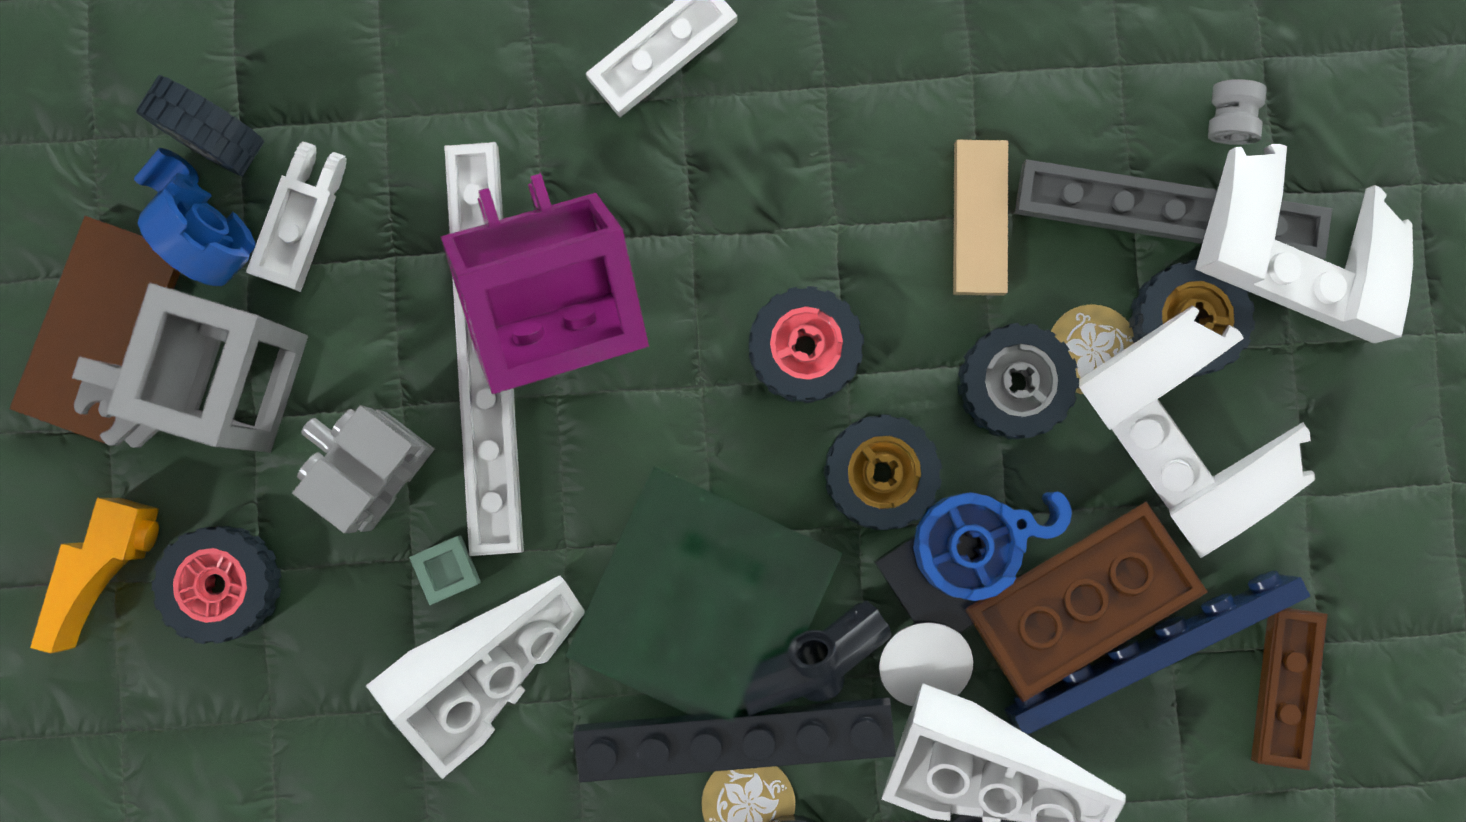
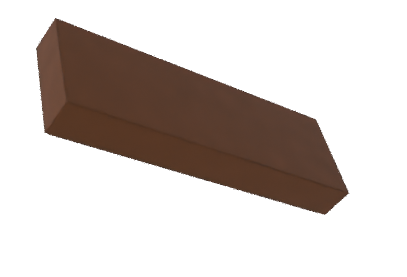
(1289, 689)

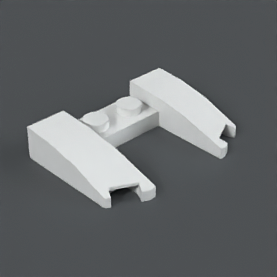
(1242, 250)
(1202, 505)

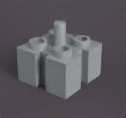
(363, 468)

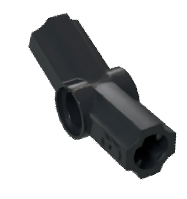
(817, 660)

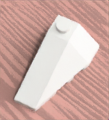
(461, 680)
(978, 765)

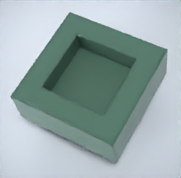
(445, 570)

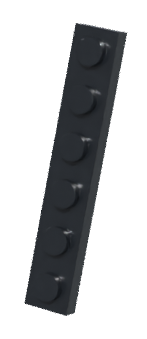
(718, 744)

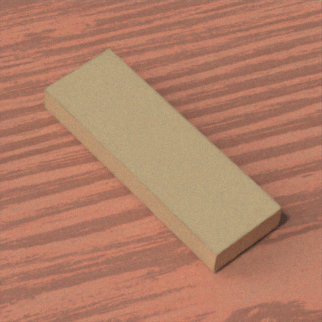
(980, 217)

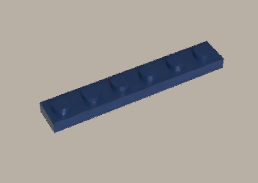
(1174, 641)

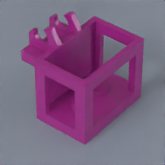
(545, 288)

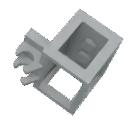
(170, 369)

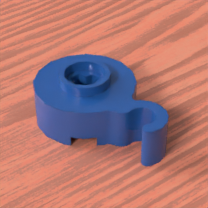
(186, 228)
(1002, 539)

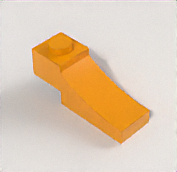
(116, 534)

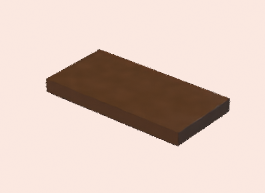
(90, 319)
(1085, 601)

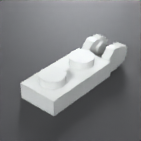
(296, 219)

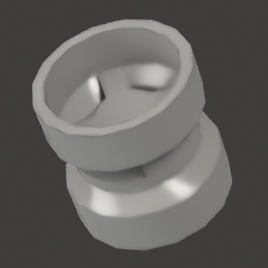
(1237, 112)

